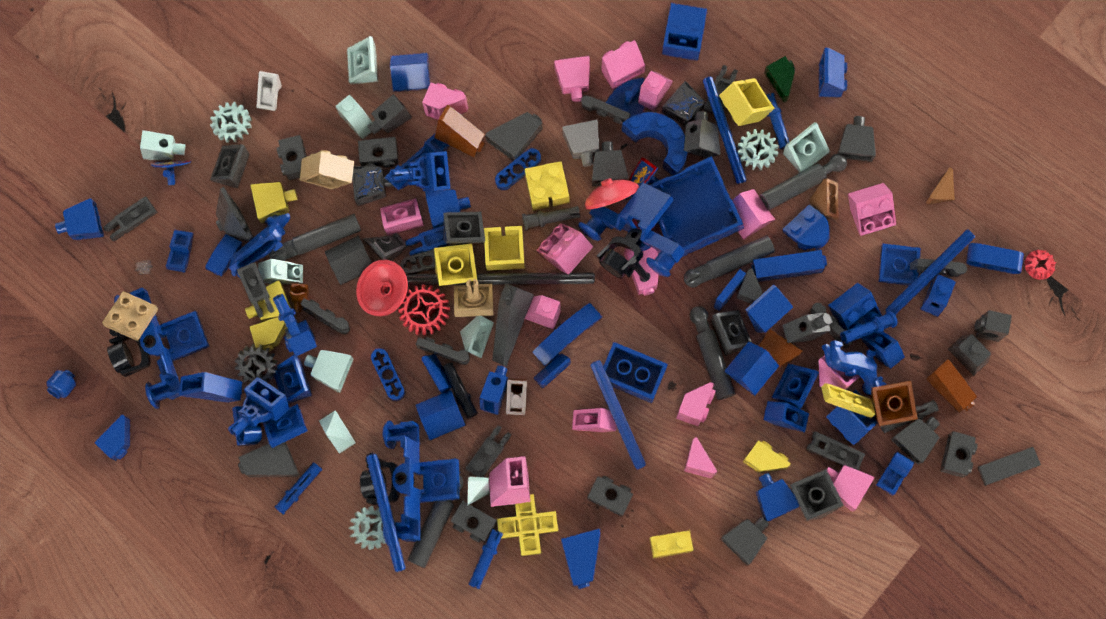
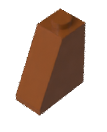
(459, 132)
(779, 348)
(952, 386)

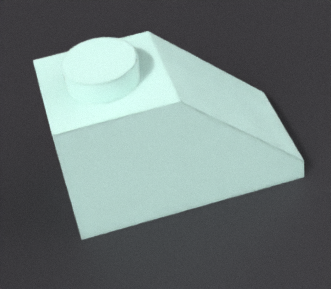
(354, 116)

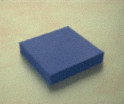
(896, 262)
(729, 290)
(286, 427)

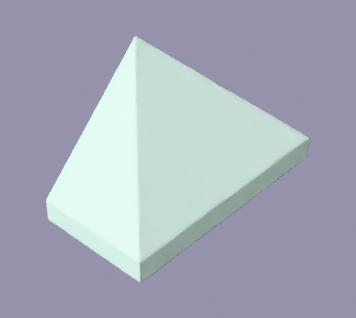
(476, 335)
(337, 432)
(477, 488)

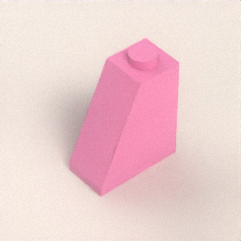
(653, 90)
(648, 287)
(544, 311)

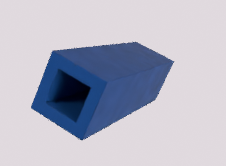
(789, 265)

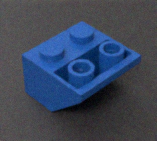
(854, 307)

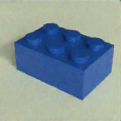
(634, 372)

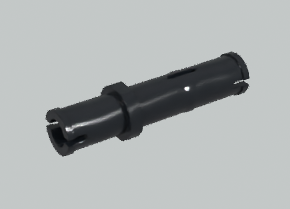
(463, 397)

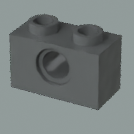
(288, 148)
(368, 148)
(993, 326)
(950, 462)
(598, 496)
(465, 513)

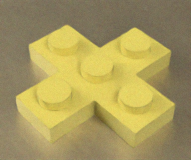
(528, 526)

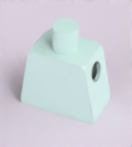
(160, 146)
(330, 368)

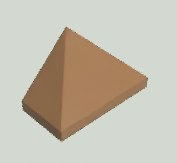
(944, 190)
(826, 198)

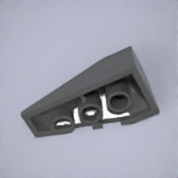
(231, 218)
(510, 317)

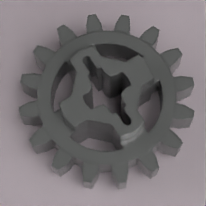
(260, 358)

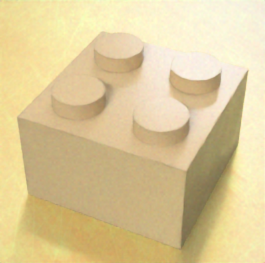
(326, 170)

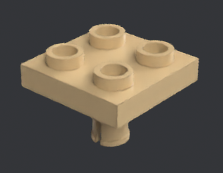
(473, 299)
(130, 316)

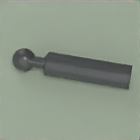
(802, 182)
(317, 238)
(729, 261)
(712, 354)
(431, 531)

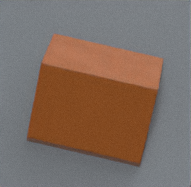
(893, 403)

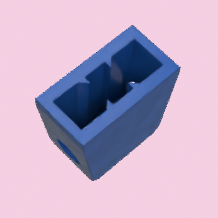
(442, 202)
(81, 221)
(938, 292)
(494, 390)
(775, 498)

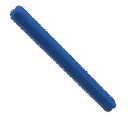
(724, 130)
(941, 262)
(618, 414)
(385, 512)

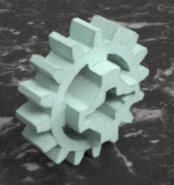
(230, 114)
(750, 148)
(365, 521)

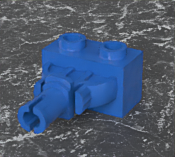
(428, 170)
(298, 336)
(261, 404)

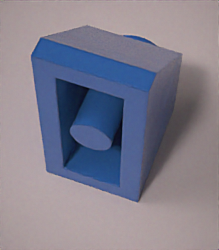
(886, 348)
(786, 416)
(116, 439)

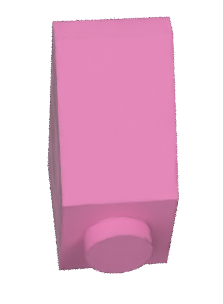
(593, 420)

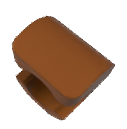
(297, 294)

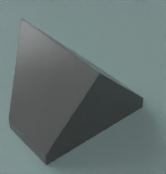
(387, 246)

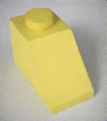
(268, 333)

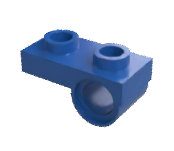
(249, 435)
(895, 473)

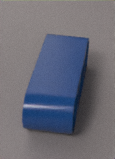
(995, 258)

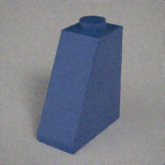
(210, 387)
(581, 556)

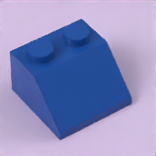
(832, 74)
(851, 424)

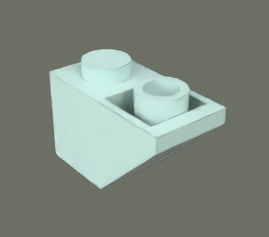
(285, 272)

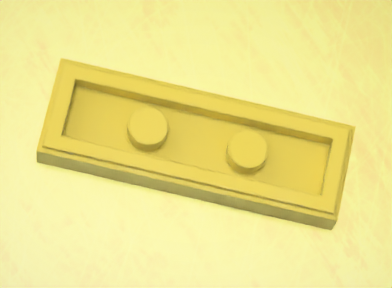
(848, 400)

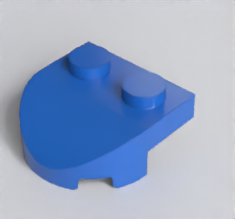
(808, 229)

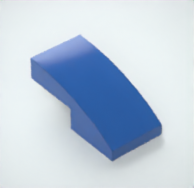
(180, 251)
(221, 257)

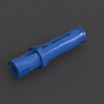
(777, 122)
(284, 504)
(489, 551)

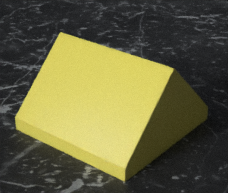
(454, 264)

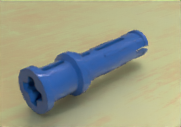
(876, 325)

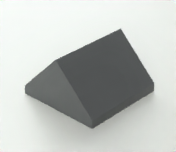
(230, 165)
(463, 227)
(348, 260)
(730, 331)
(816, 496)

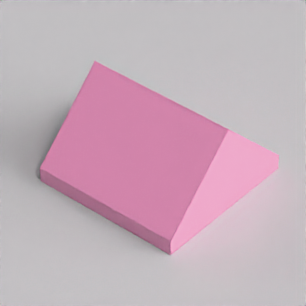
(752, 213)
(401, 217)
(698, 461)

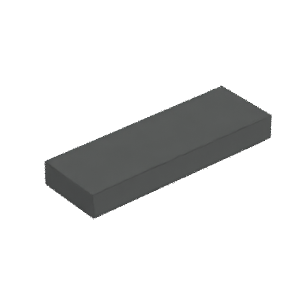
(1009, 466)

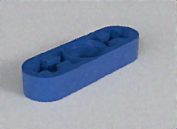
(504, 173)
(377, 364)

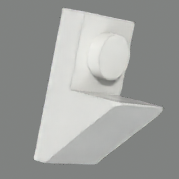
(268, 89)

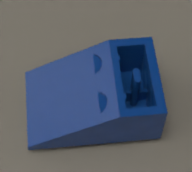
(684, 31)

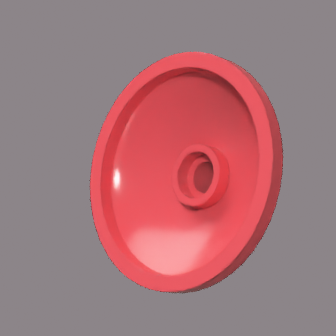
(610, 193)
(374, 285)

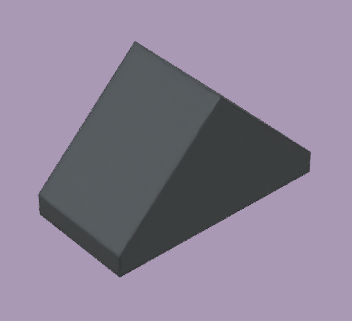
(750, 288)

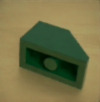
(781, 76)

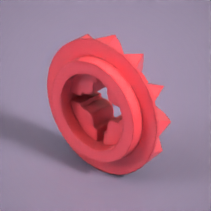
(1039, 273)

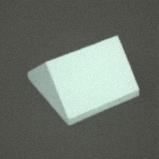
(362, 62)
(806, 148)

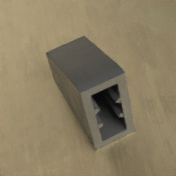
(515, 135)
(268, 462)

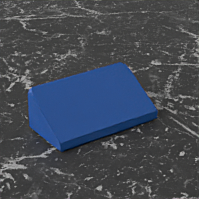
(435, 370)
(552, 370)

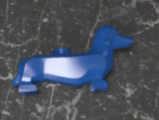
(261, 244)
(853, 364)

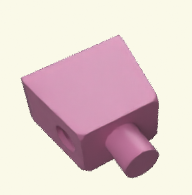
(573, 76)
(850, 485)

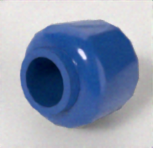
(61, 383)

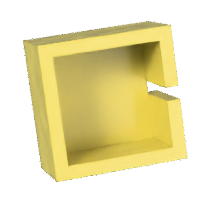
(746, 102)
(547, 182)
(504, 251)

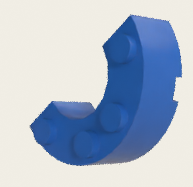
(664, 130)

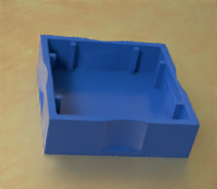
(700, 207)

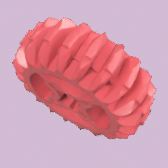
(417, 312)

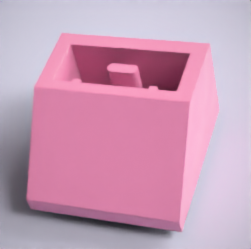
(622, 64)
(439, 97)
(872, 208)
(565, 248)
(694, 403)
(509, 482)

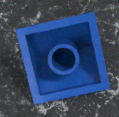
(410, 72)
(768, 309)
(752, 367)
(292, 379)
(795, 385)
(440, 415)

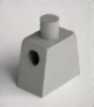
(582, 141)

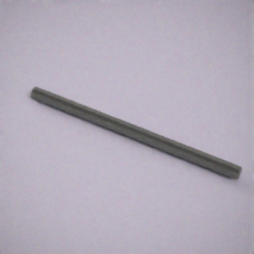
(512, 278)

